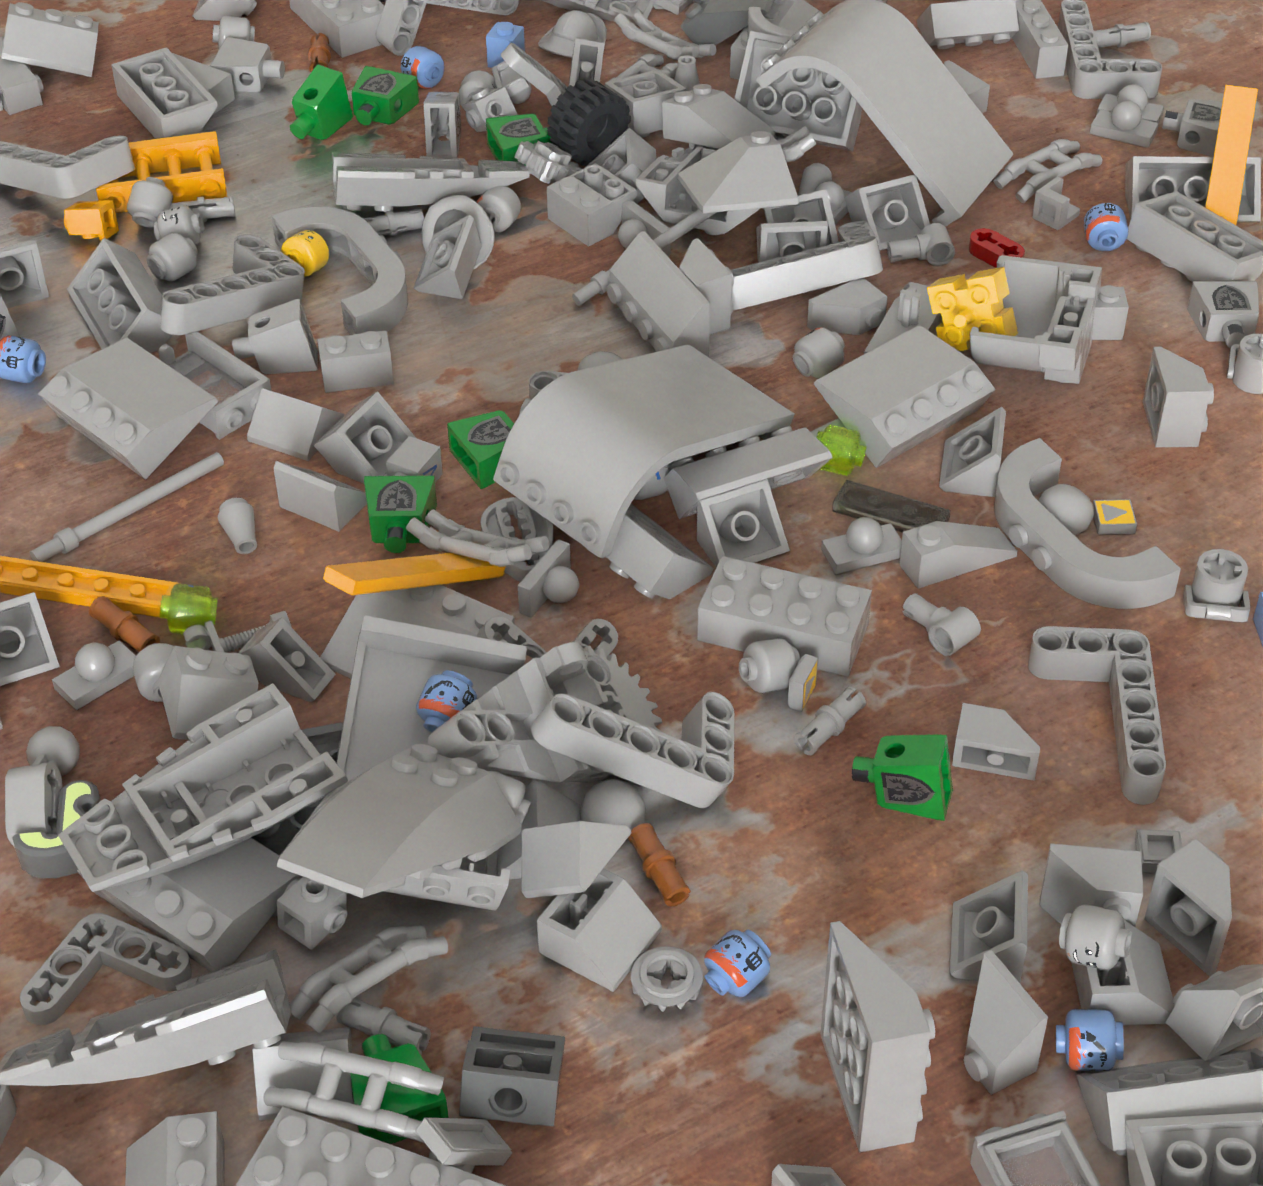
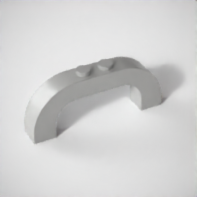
(347, 233)
(1085, 574)

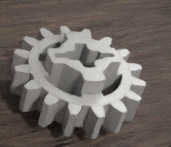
(546, 161)

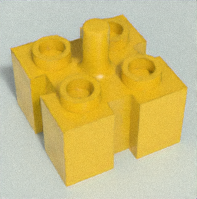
(972, 305)

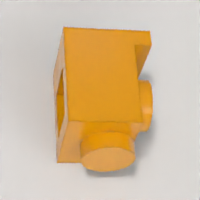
(91, 219)

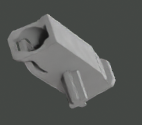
(905, 313)

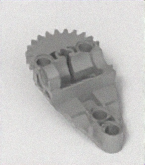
(499, 723)

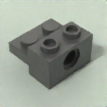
(511, 1076)

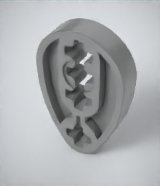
(497, 521)

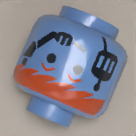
(424, 64)
(1105, 227)
(21, 359)
(443, 698)
(737, 963)
(1090, 1040)

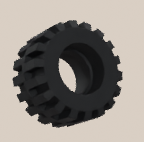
(587, 120)

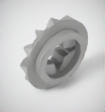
(652, 966)

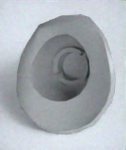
(573, 25)
(453, 209)

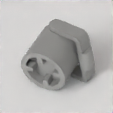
(1248, 368)
(1218, 588)

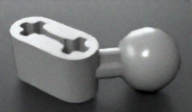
(35, 789)

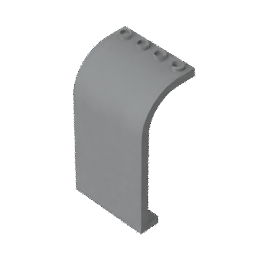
(904, 94)
(610, 427)
(382, 720)

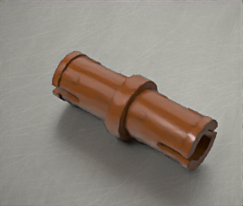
(319, 51)
(121, 624)
(659, 864)

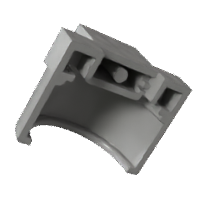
(1052, 317)

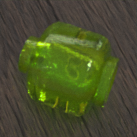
(844, 447)
(188, 607)

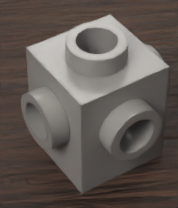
(488, 105)
(311, 911)

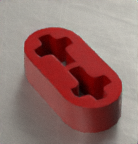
(989, 245)

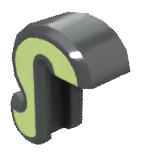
(44, 853)

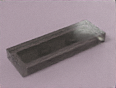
(886, 507)

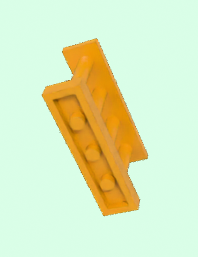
(172, 155)

